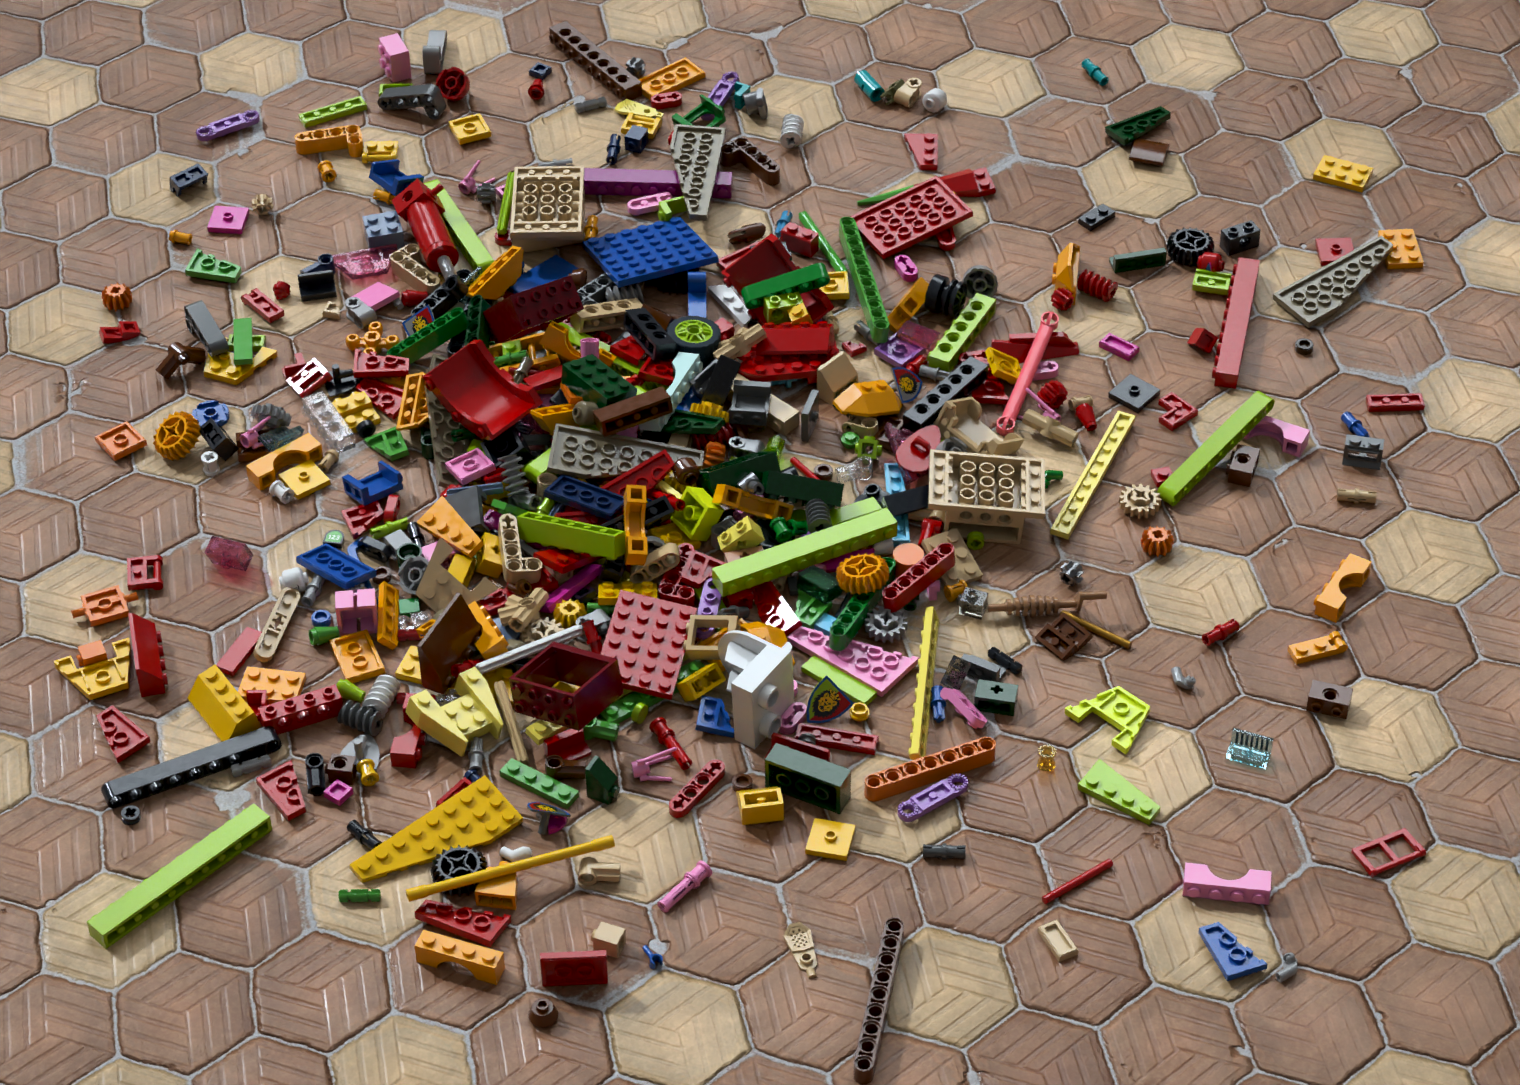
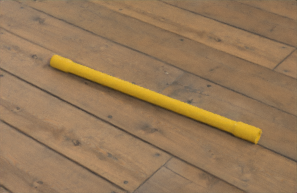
(425, 890)

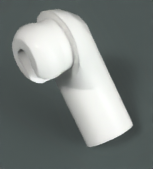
(515, 855)

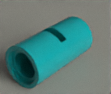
(869, 85)

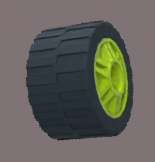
(695, 336)

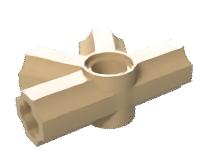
(741, 342)
(522, 611)

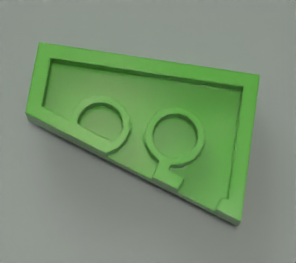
(210, 268)

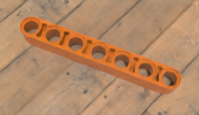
(929, 769)

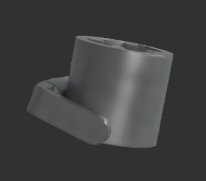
(756, 103)

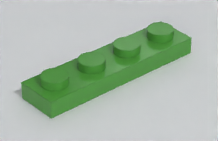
(539, 783)

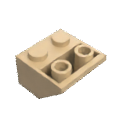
(835, 377)

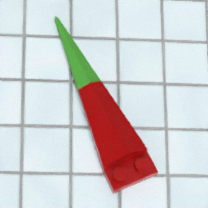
(963, 183)

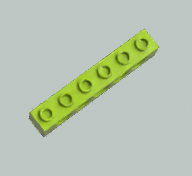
(962, 332)

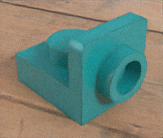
(740, 89)

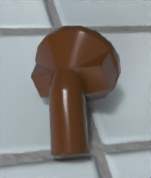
(521, 588)

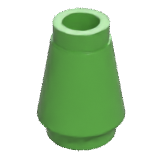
(322, 635)

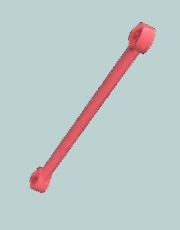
(1027, 373)

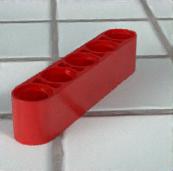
(919, 577)

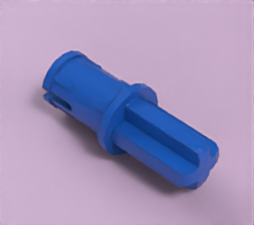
(1354, 426)
(937, 704)

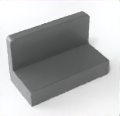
(984, 669)

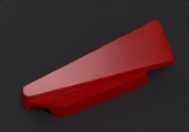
(1020, 344)

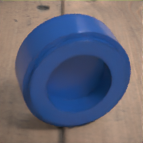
(321, 618)

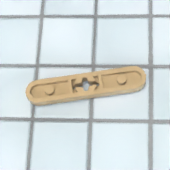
(270, 637)

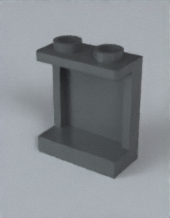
(750, 403)
(469, 506)

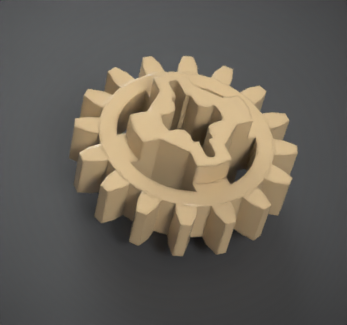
(1140, 501)
(540, 629)

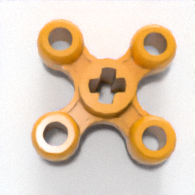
(372, 340)

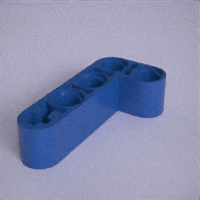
(697, 294)

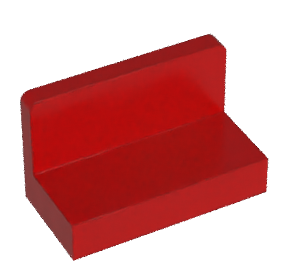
(568, 745)

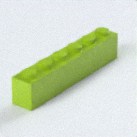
(571, 535)

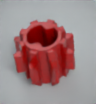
(1062, 299)

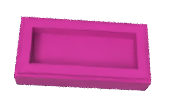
(1119, 346)

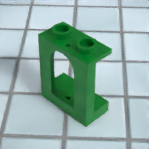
(705, 107)

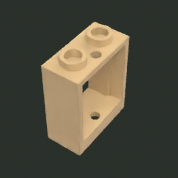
(707, 621)

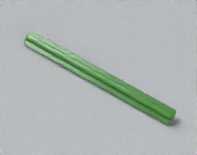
(825, 247)

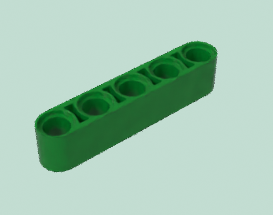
(799, 281)
(431, 336)

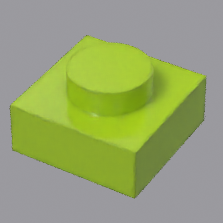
(511, 346)

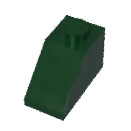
(601, 781)

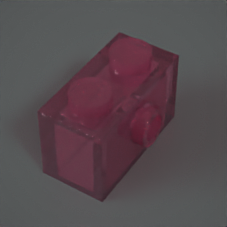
(228, 553)

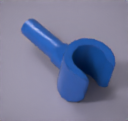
(653, 957)

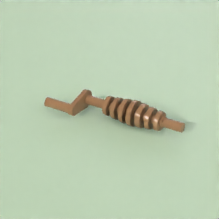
(1045, 605)

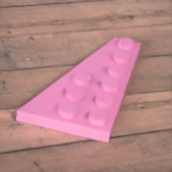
(859, 660)

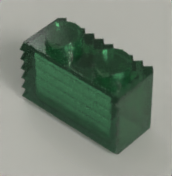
(818, 584)

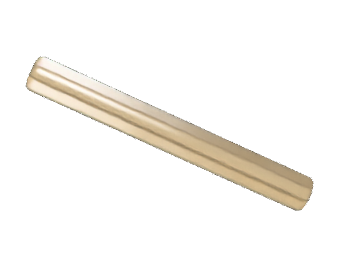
(511, 723)

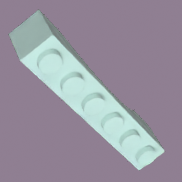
(686, 368)

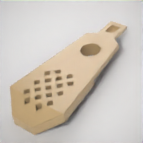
(800, 943)

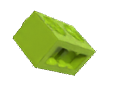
(776, 307)

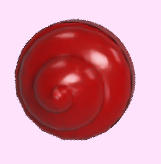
(281, 290)

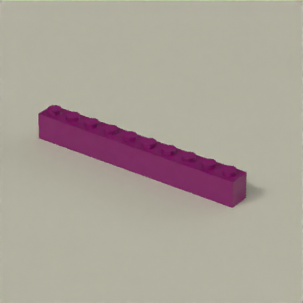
(645, 182)

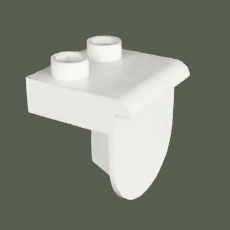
(759, 684)

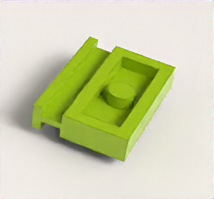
(1211, 282)

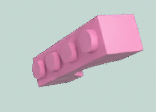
(1291, 437)
(1251, 888)

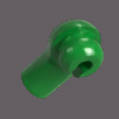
(1052, 475)

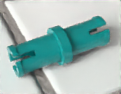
(1095, 72)

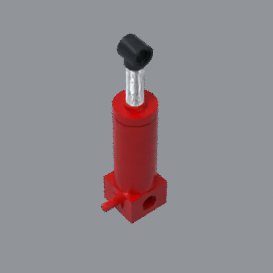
(423, 212)

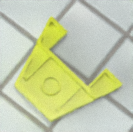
(1118, 709)

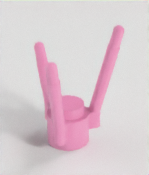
(468, 183)
(1048, 412)
(250, 438)
(641, 766)

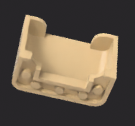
(961, 420)

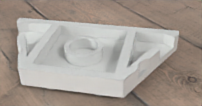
(731, 303)

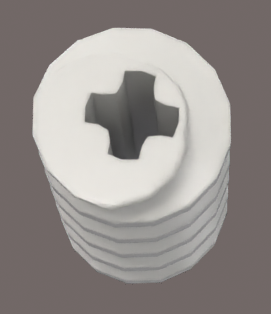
(791, 131)
(382, 694)

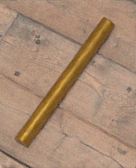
(1099, 631)

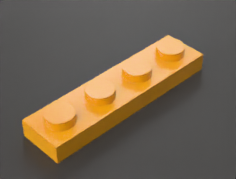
(388, 615)

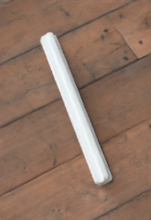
(528, 649)

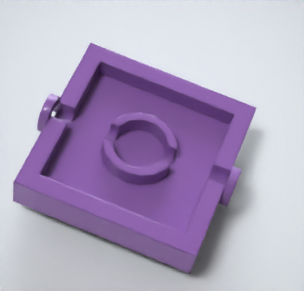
(898, 352)

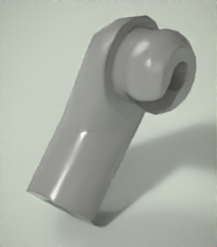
(1186, 683)
(1290, 967)

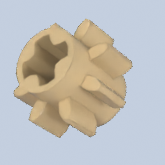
(262, 204)

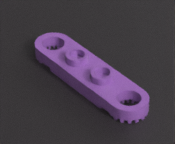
(722, 91)
(227, 125)
(708, 605)
(932, 797)

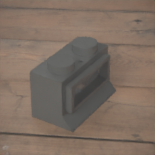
(1363, 452)

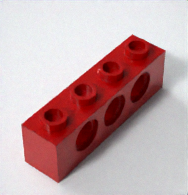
(302, 710)

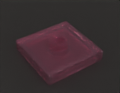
(917, 335)

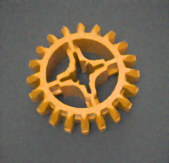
(177, 435)
(862, 573)

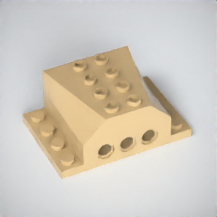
(547, 207)
(986, 493)

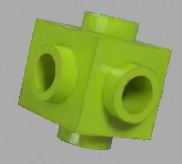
(860, 448)

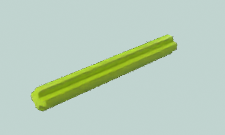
(506, 205)

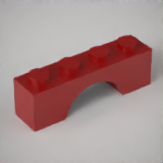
(407, 748)

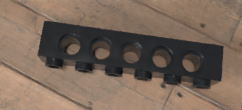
(956, 385)

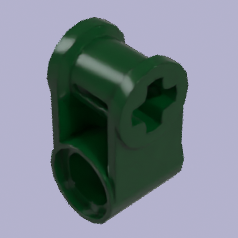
(426, 444)

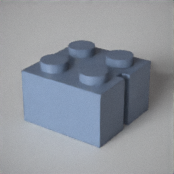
(383, 229)

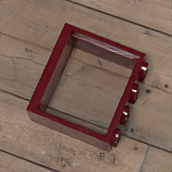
(533, 309)
(593, 672)

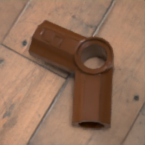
(178, 356)

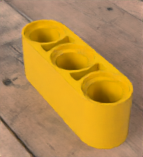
(462, 568)

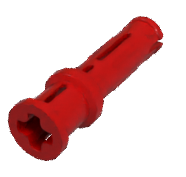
(667, 737)

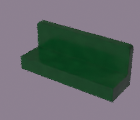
(1138, 260)

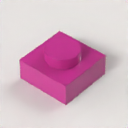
(338, 792)

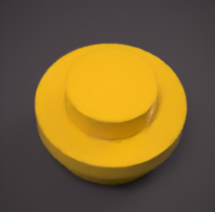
(859, 711)

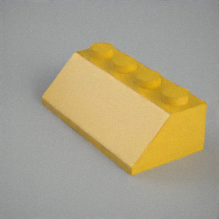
(221, 705)

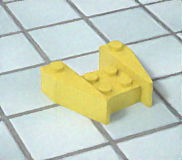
(461, 719)

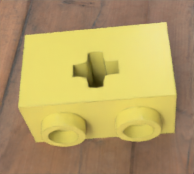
(741, 536)

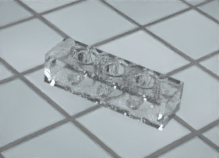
(328, 422)

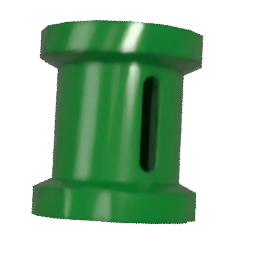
(798, 525)
(782, 532)

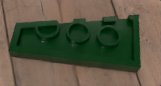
(1136, 126)
(691, 423)

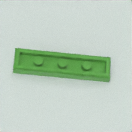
(243, 341)

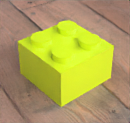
(698, 514)

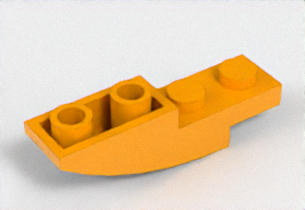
(908, 305)

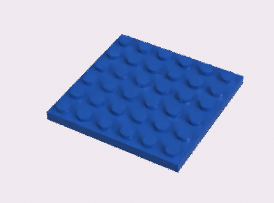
(649, 251)

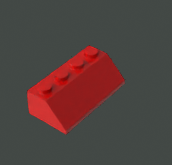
(796, 339)
(147, 656)

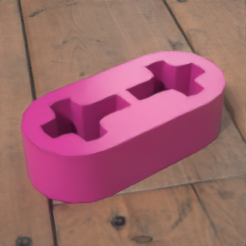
(906, 268)

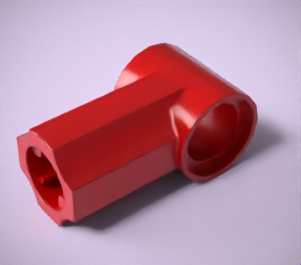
(930, 528)

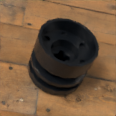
(946, 296)

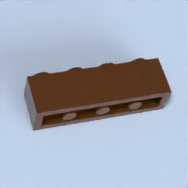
(633, 411)

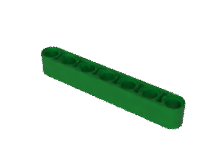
(855, 612)

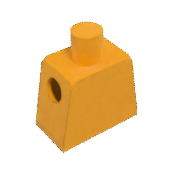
(498, 892)

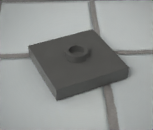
(810, 415)

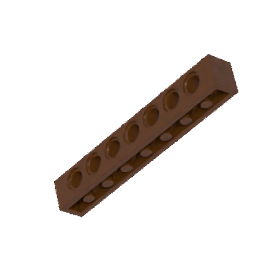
(595, 61)

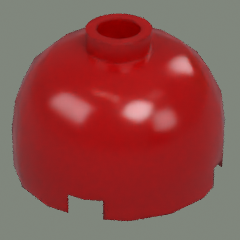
(453, 84)

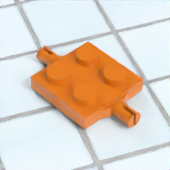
(104, 605)

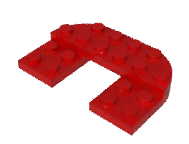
(783, 367)

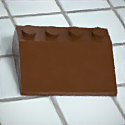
(447, 643)

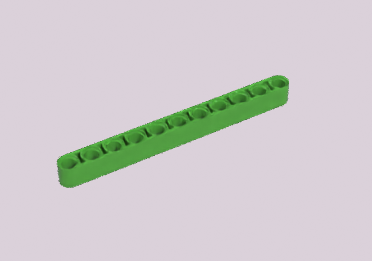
(864, 280)

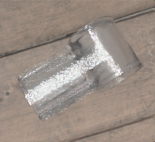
(860, 470)

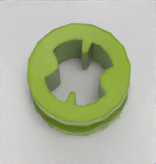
(975, 535)

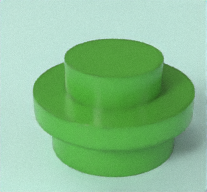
(849, 440)

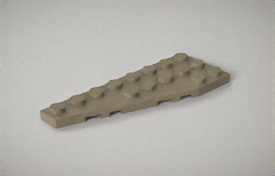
(696, 160)
(1331, 286)
(441, 426)
(590, 455)

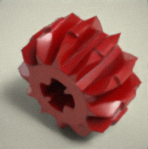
(1053, 394)

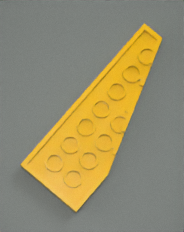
(468, 818)

